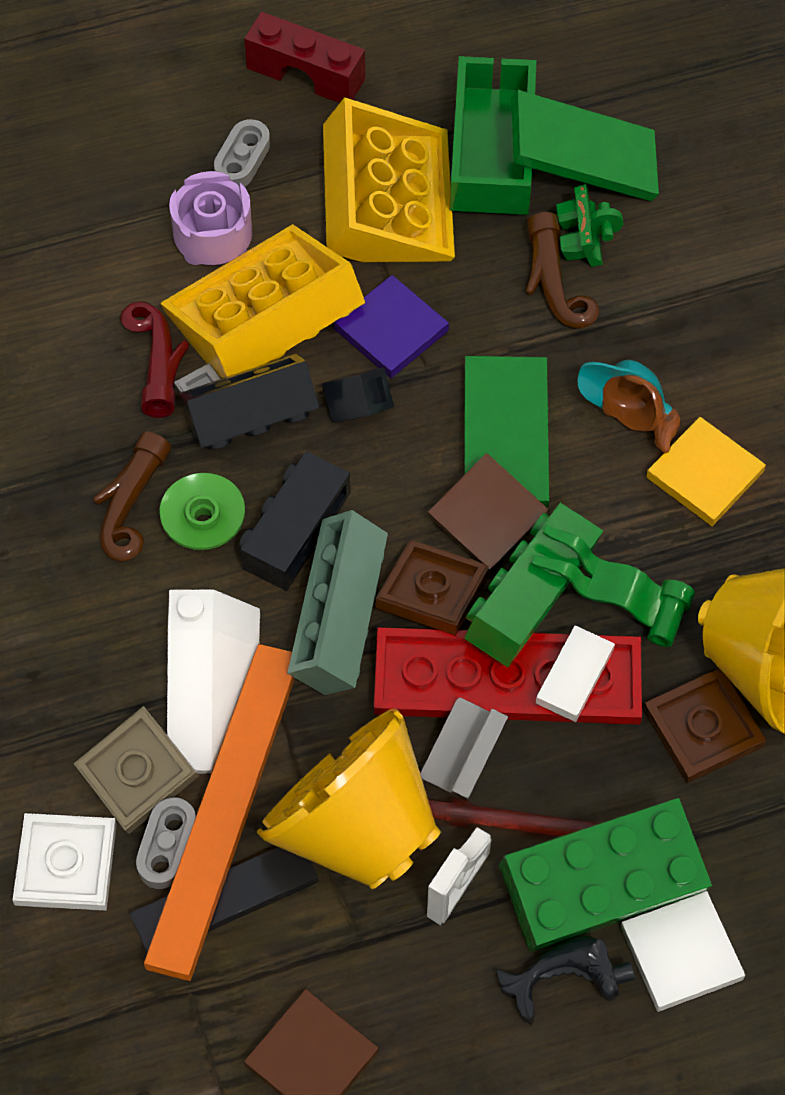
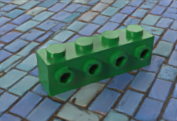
(526, 592)

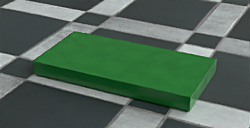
(584, 146)
(508, 418)

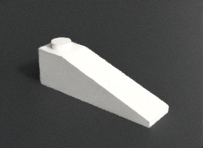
(208, 662)

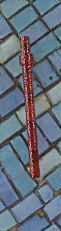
(462, 813)

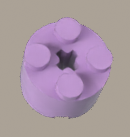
(211, 219)

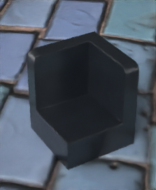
(358, 395)

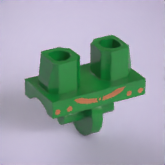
(591, 225)

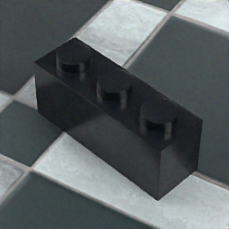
(249, 401)
(293, 520)

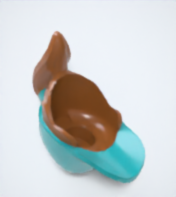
(631, 396)

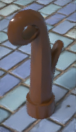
(544, 234)
(125, 489)

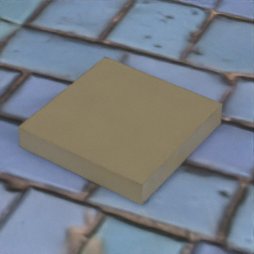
(136, 769)

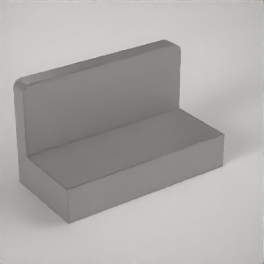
(463, 748)

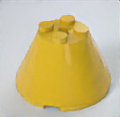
(748, 639)
(359, 810)

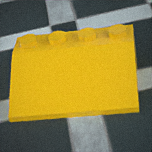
(386, 186)
(265, 302)

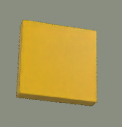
(706, 471)

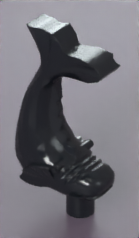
(578, 956)

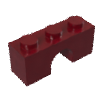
(331, 64)

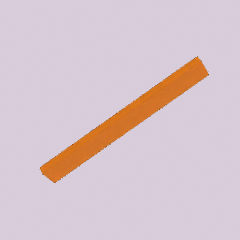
(221, 816)

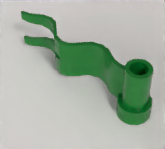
(623, 586)

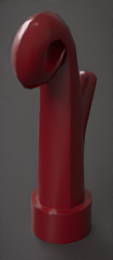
(158, 394)

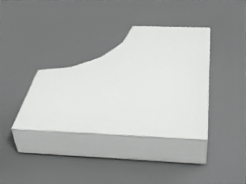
(456, 875)

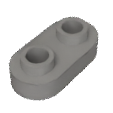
(238, 156)
(163, 844)

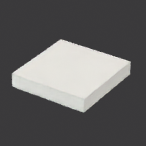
(65, 862)
(682, 951)

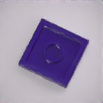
(392, 326)

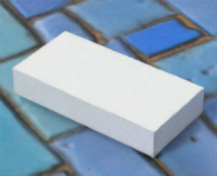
(575, 673)

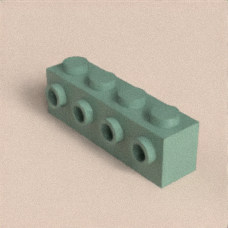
(338, 603)

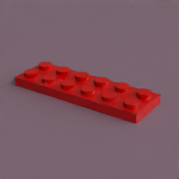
(430, 669)

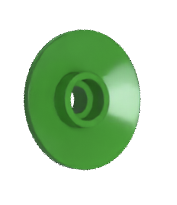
(198, 496)

